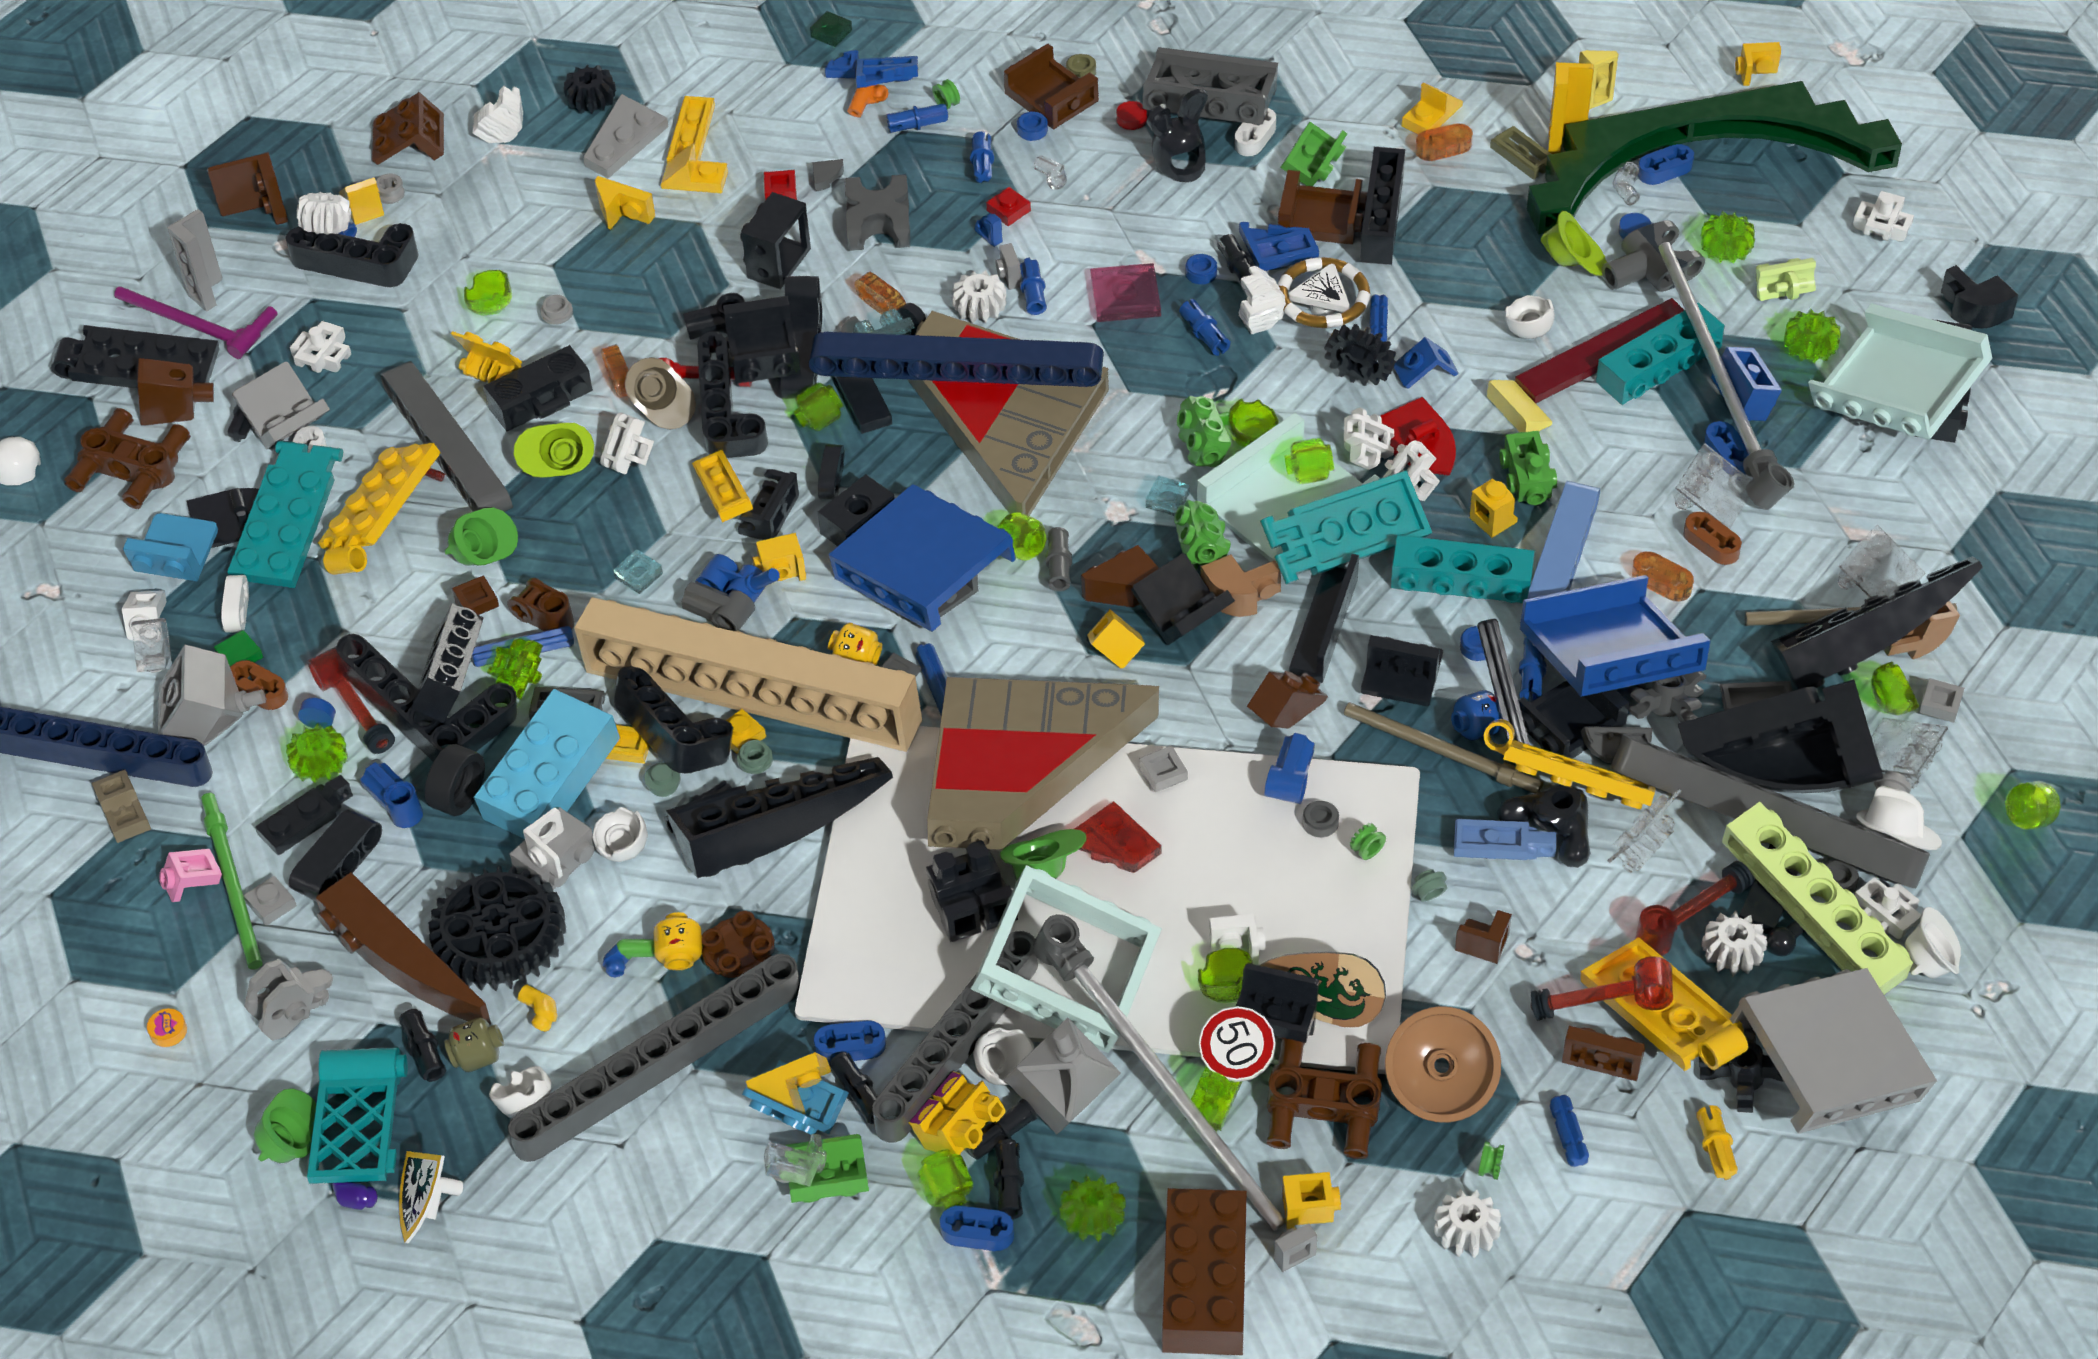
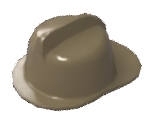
(660, 393)

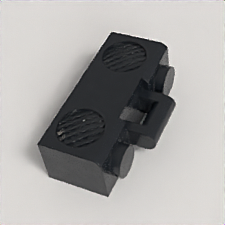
(538, 388)

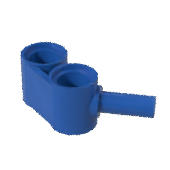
(725, 576)

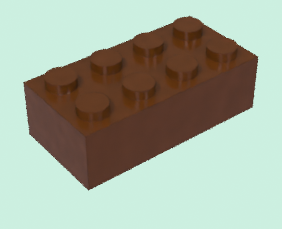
(1204, 1272)

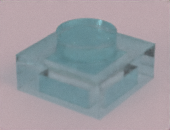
(1167, 495)
(638, 571)

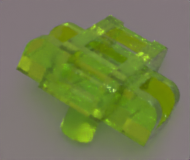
(521, 667)

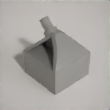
(201, 696)
(1062, 1075)

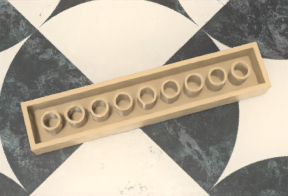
(752, 673)

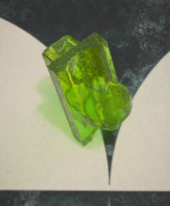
(1215, 1097)

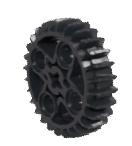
(498, 927)

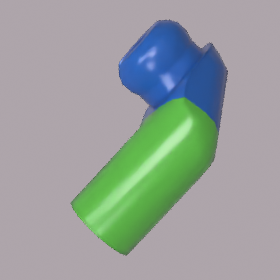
(623, 951)

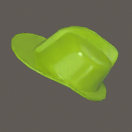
(1572, 245)
(554, 450)

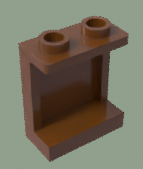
(1049, 88)
(1327, 212)

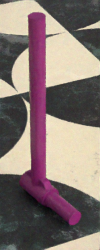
(237, 342)

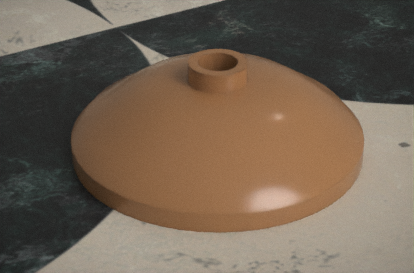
(1466, 1047)

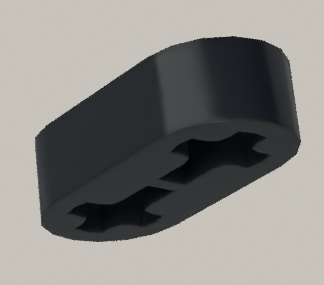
(831, 471)

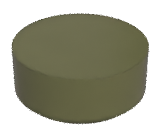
(1081, 65)

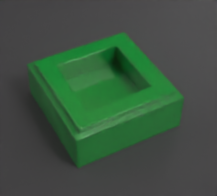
(239, 648)

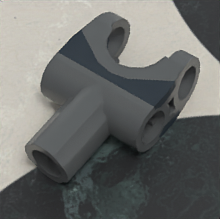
(1645, 260)

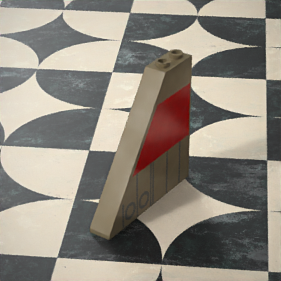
(1008, 431)
(1021, 748)

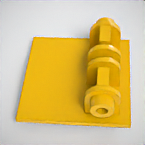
(485, 360)

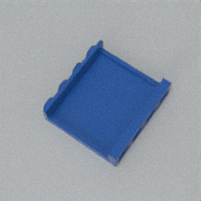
(918, 554)
(1610, 637)

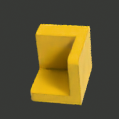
(1116, 639)

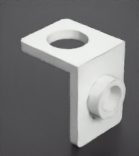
(536, 845)

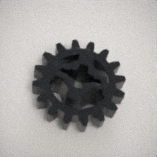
(1360, 354)

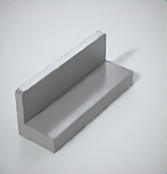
(196, 258)

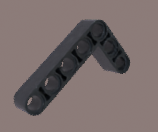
(396, 686)

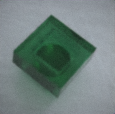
(831, 28)

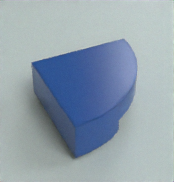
(844, 66)
(990, 229)

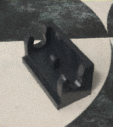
(770, 506)

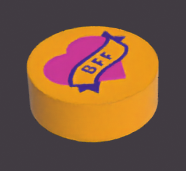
(166, 1027)

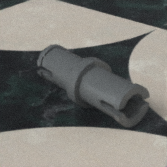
(1058, 559)

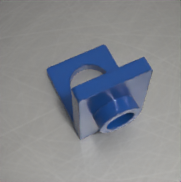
(1421, 360)

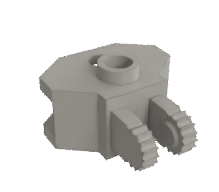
(286, 998)

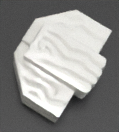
(502, 120)
(1264, 301)

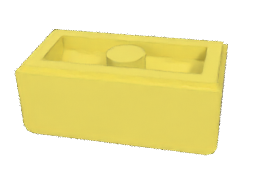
(1604, 74)
(1517, 406)

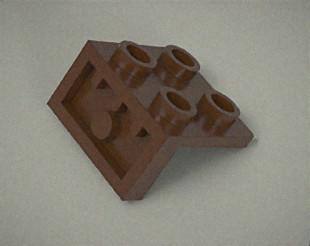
(410, 122)
(247, 186)

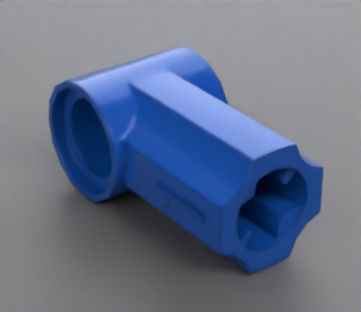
(1289, 776)
(393, 794)

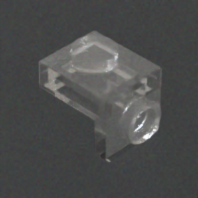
(151, 645)
(795, 1165)

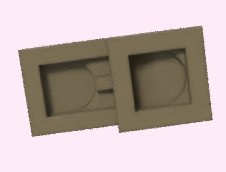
(121, 806)

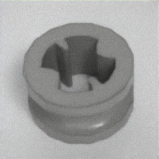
(390, 188)

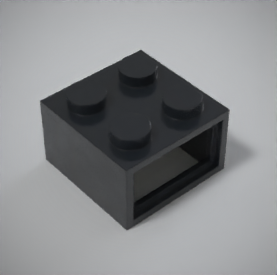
(766, 249)

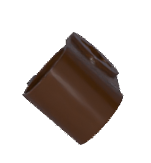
(542, 606)

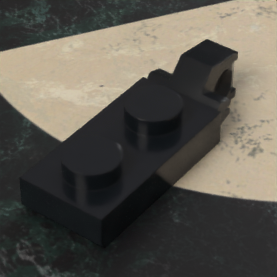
(304, 815)

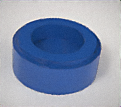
(1032, 126)
(1632, 222)
(1201, 269)
(1471, 644)
(316, 710)

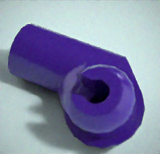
(355, 1195)

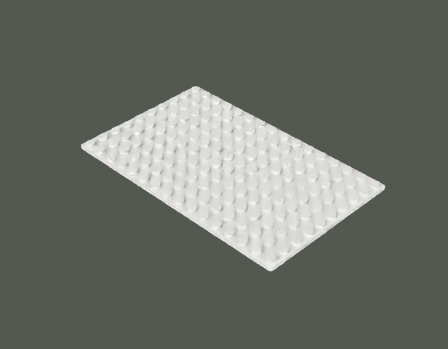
(1224, 853)

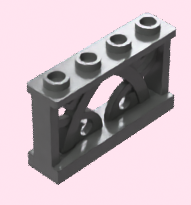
(1244, 84)

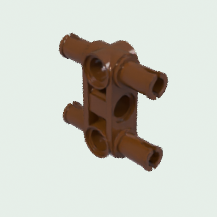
(127, 458)
(1324, 1097)

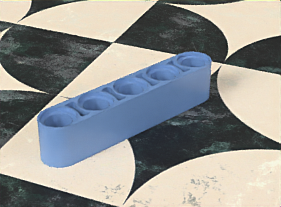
(1565, 540)

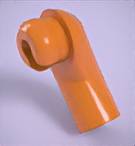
(865, 96)

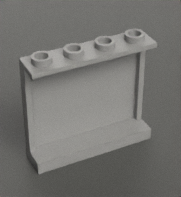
(1837, 1048)

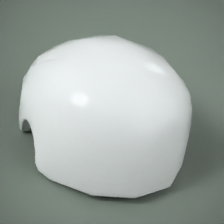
(1530, 316)
(18, 460)
(620, 835)
(1000, 1052)
(522, 1091)

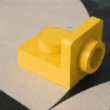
(1757, 59)

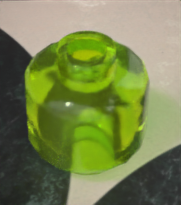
(818, 407)
(1309, 461)
(1027, 535)
(2032, 805)
(945, 1179)

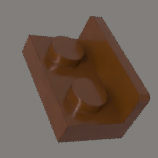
(1603, 1053)

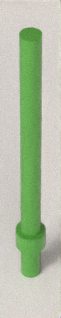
(216, 827)

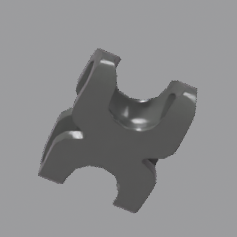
(877, 212)

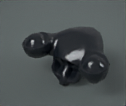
(1559, 811)

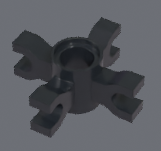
(1744, 1071)

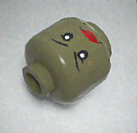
(474, 1044)

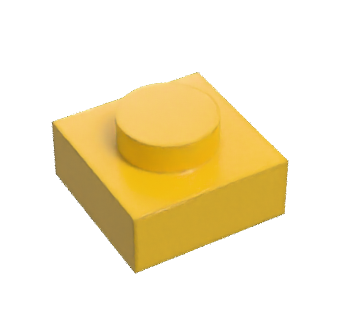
(744, 729)

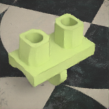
(1785, 279)

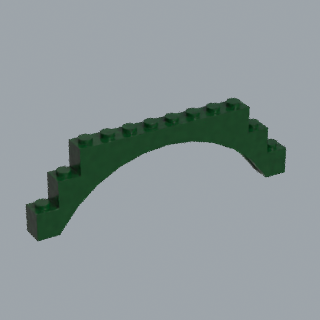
(1772, 113)

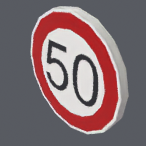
(1237, 1043)

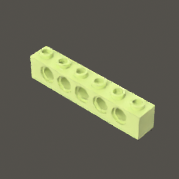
(1794, 894)

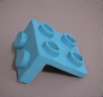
(172, 547)
(820, 1101)

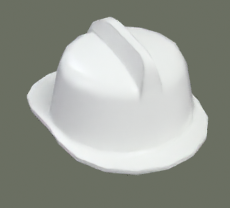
(1900, 817)
(1933, 946)

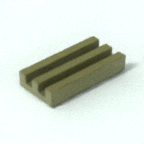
(1518, 154)

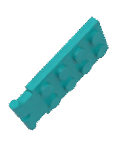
(285, 514)
(1344, 524)

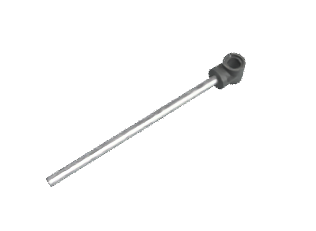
(1770, 479)
(1072, 961)

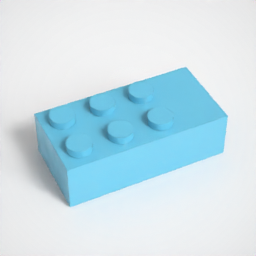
(547, 763)

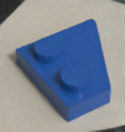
(884, 70)

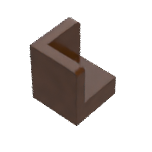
(476, 595)
(1483, 939)

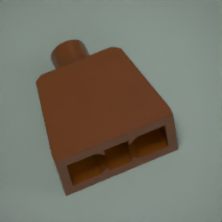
(169, 392)

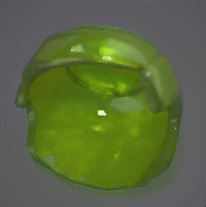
(489, 293)
(1250, 421)
(1892, 690)
(1223, 974)

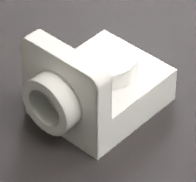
(142, 606)
(1237, 932)

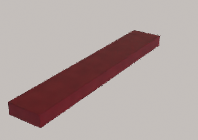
(1583, 359)

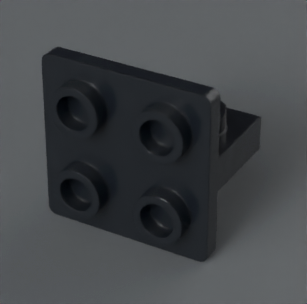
(1401, 670)
(1282, 998)

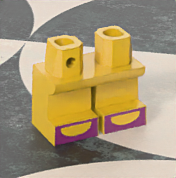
(956, 1115)

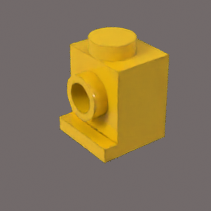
(1497, 501)
(782, 554)
(1309, 1199)

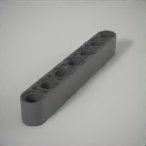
(436, 425)
(948, 1049)

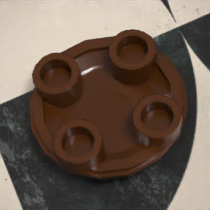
(737, 945)

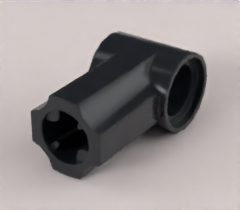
(710, 318)

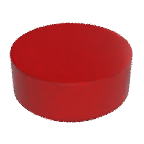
(1131, 115)

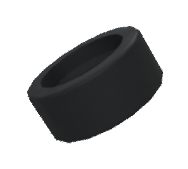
(454, 780)

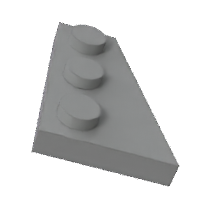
(623, 136)

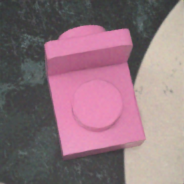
(188, 870)

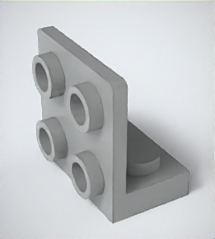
(278, 404)

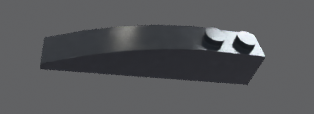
(1849, 637)
(745, 824)

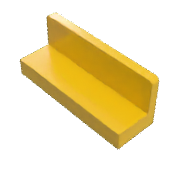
(1569, 100)

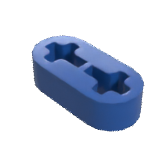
(1665, 164)
(1733, 446)
(851, 1039)
(977, 1228)

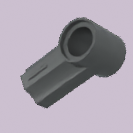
(723, 609)

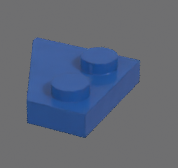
(1278, 245)

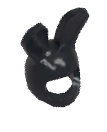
(1179, 136)

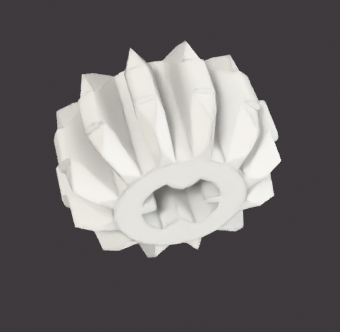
(323, 213)
(979, 296)
(1734, 943)
(1467, 1223)

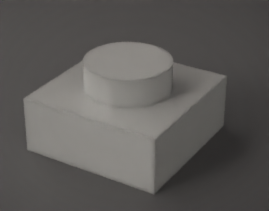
(1008, 266)
(1941, 700)
(1163, 768)
(270, 900)
(1295, 1247)

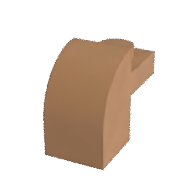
(1244, 587)
(1928, 634)

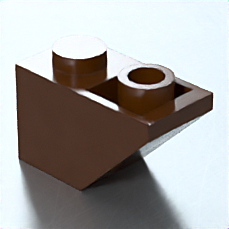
(1114, 578)
(1286, 698)

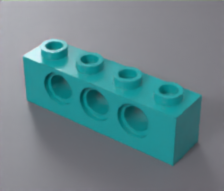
(1655, 356)
(1462, 569)

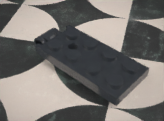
(91, 360)

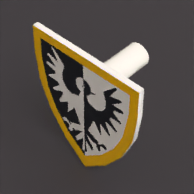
(422, 1190)

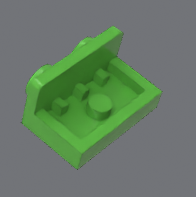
(1313, 154)
(842, 1174)

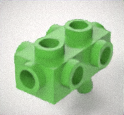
(1203, 431)
(1528, 467)
(1201, 533)

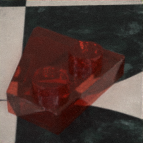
(1118, 839)

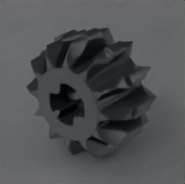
(589, 89)

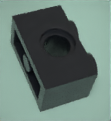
(852, 509)

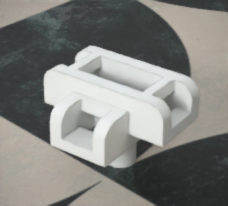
(1896, 221)
(317, 341)
(624, 443)
(1364, 447)
(1417, 470)
(1887, 903)

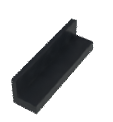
(1325, 621)

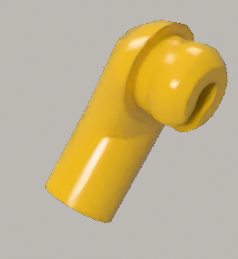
(543, 1007)

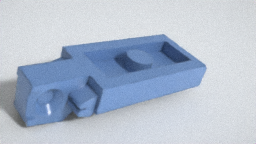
(1502, 840)

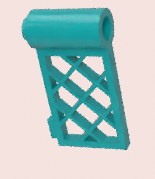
(357, 1075)

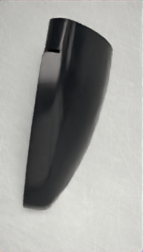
(1790, 741)

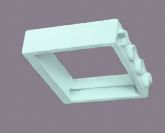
(1041, 1002)

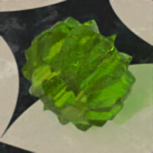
(1727, 237)
(1812, 336)
(316, 753)
(1092, 1207)

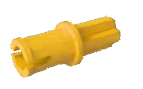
(1717, 1142)

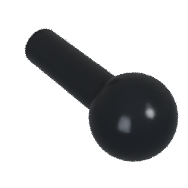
(1782, 940)

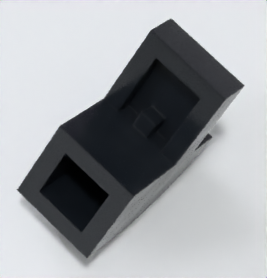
(1978, 304)

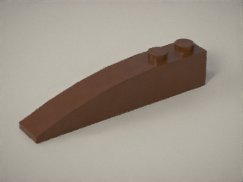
(394, 949)

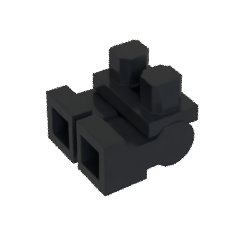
(968, 890)

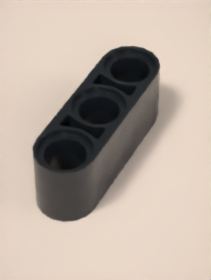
(335, 853)

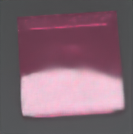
(1125, 292)

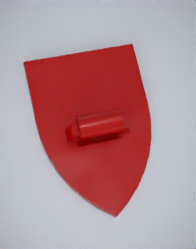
(1422, 423)

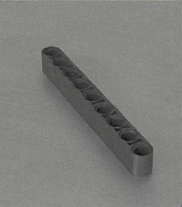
(1734, 796)
(646, 1071)

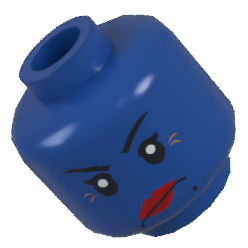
(1474, 714)

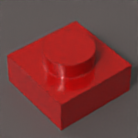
(781, 183)
(1008, 206)

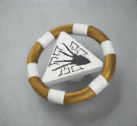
(1324, 293)

